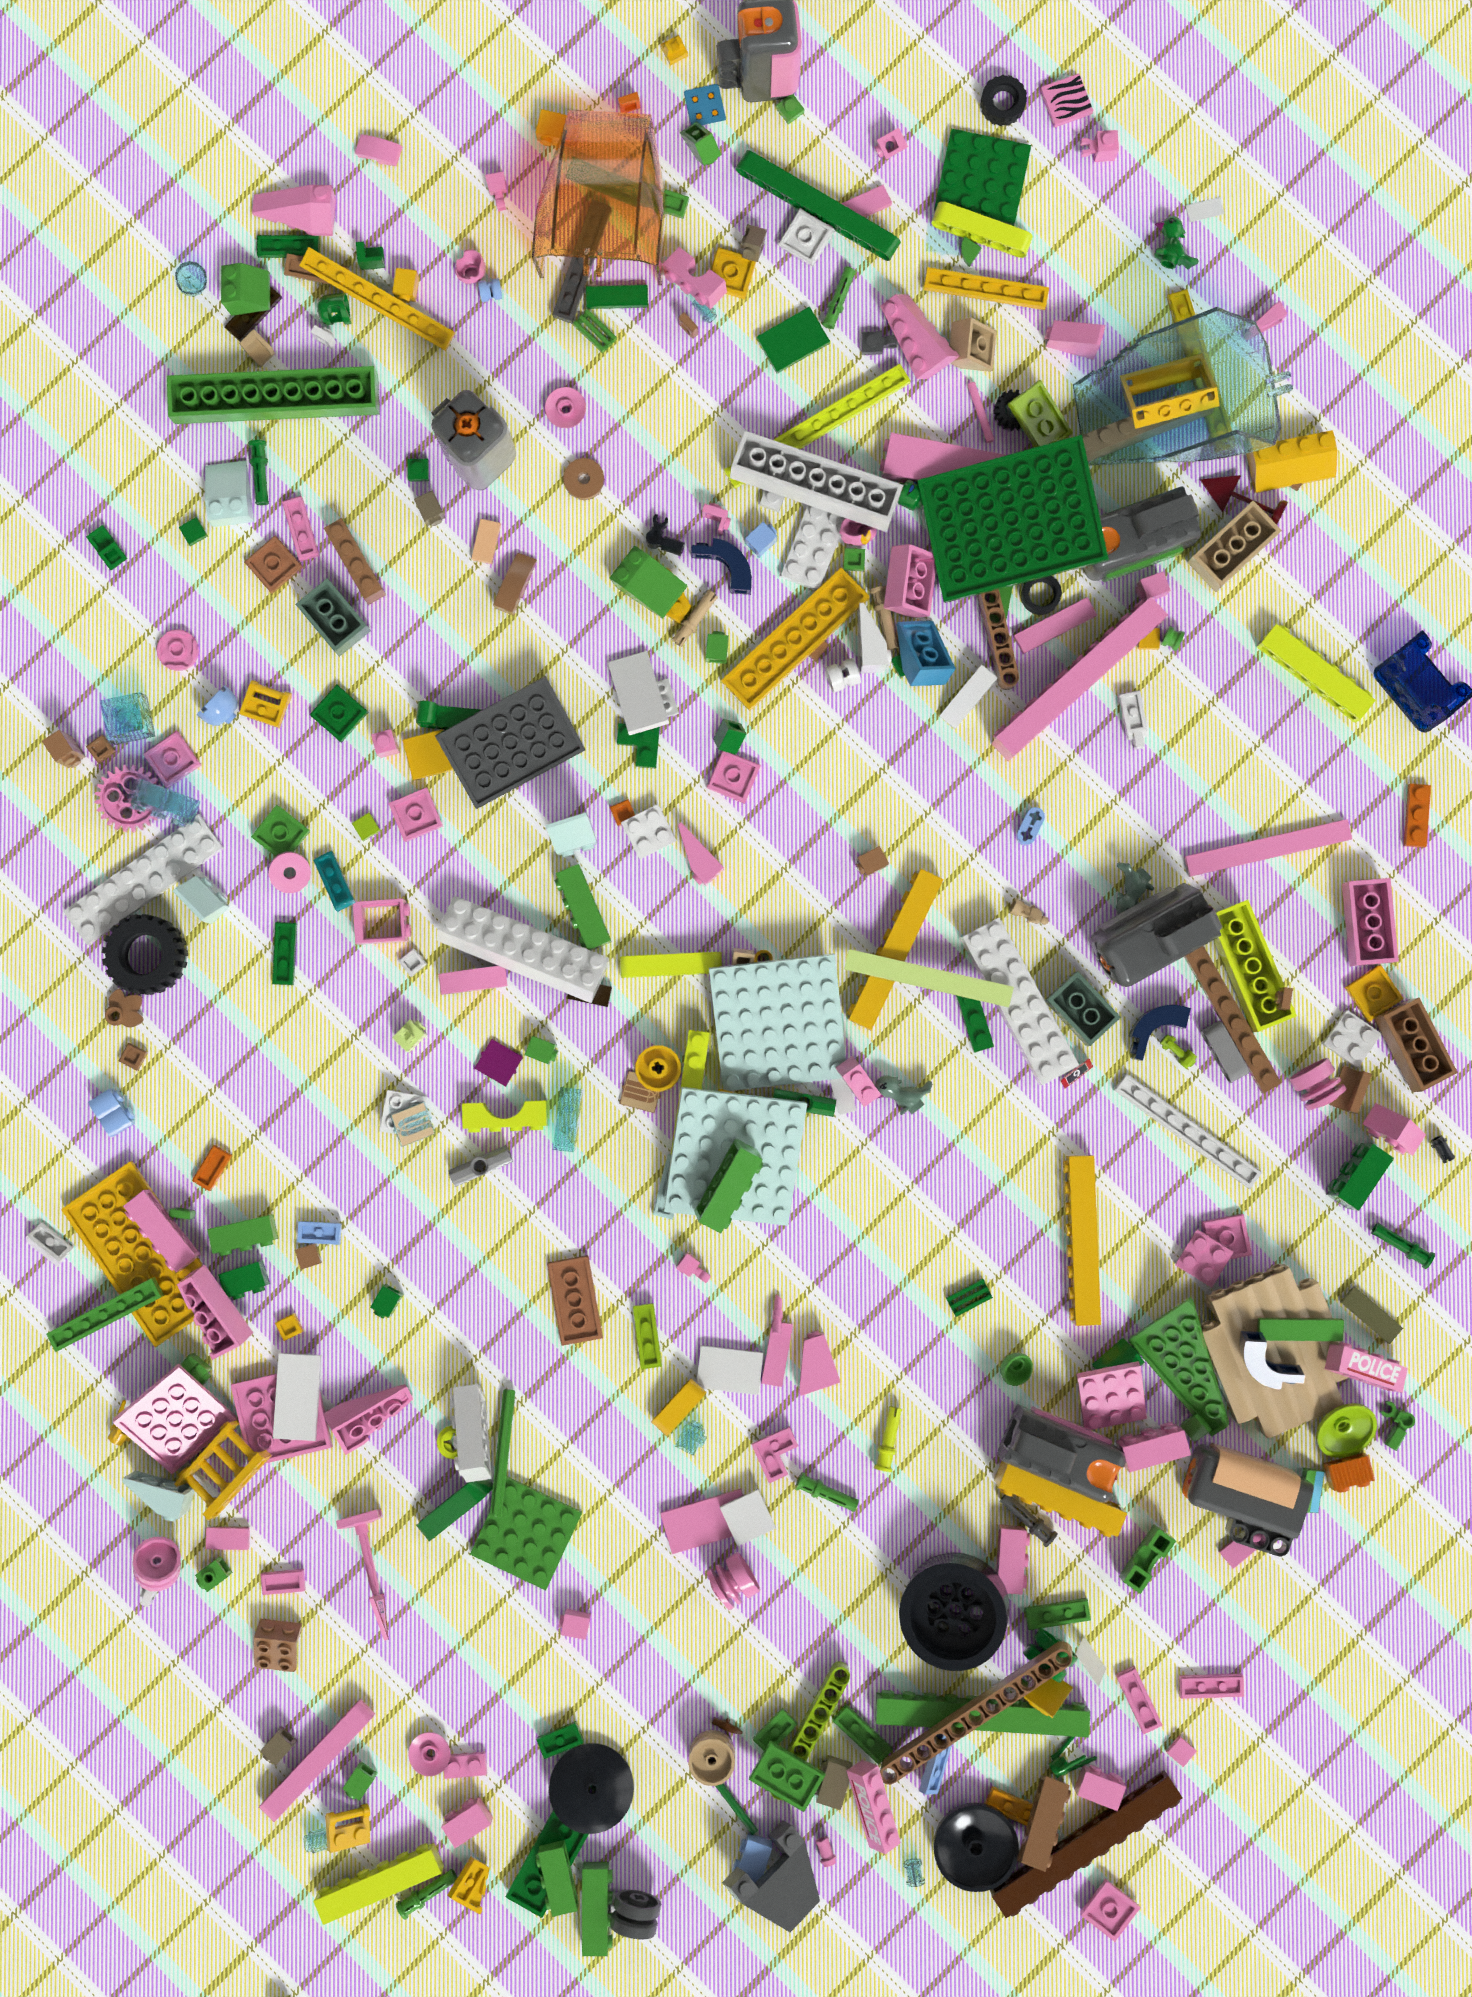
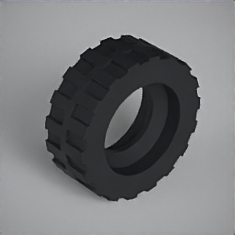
(1007, 84)

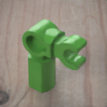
(1404, 1419)

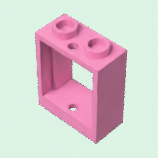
(360, 921)

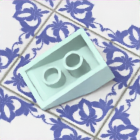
(228, 494)
(572, 835)
(160, 1494)

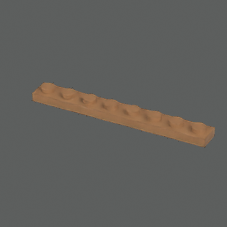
(1232, 1019)

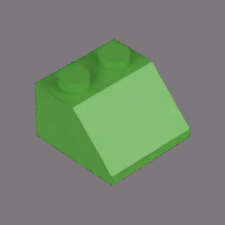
(244, 288)

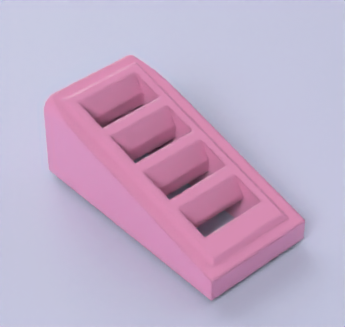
(1272, 317)

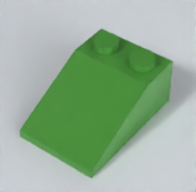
(647, 582)

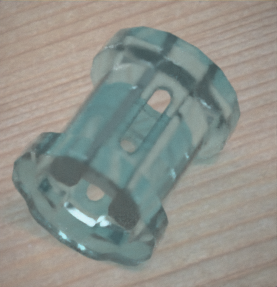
(914, 1873)

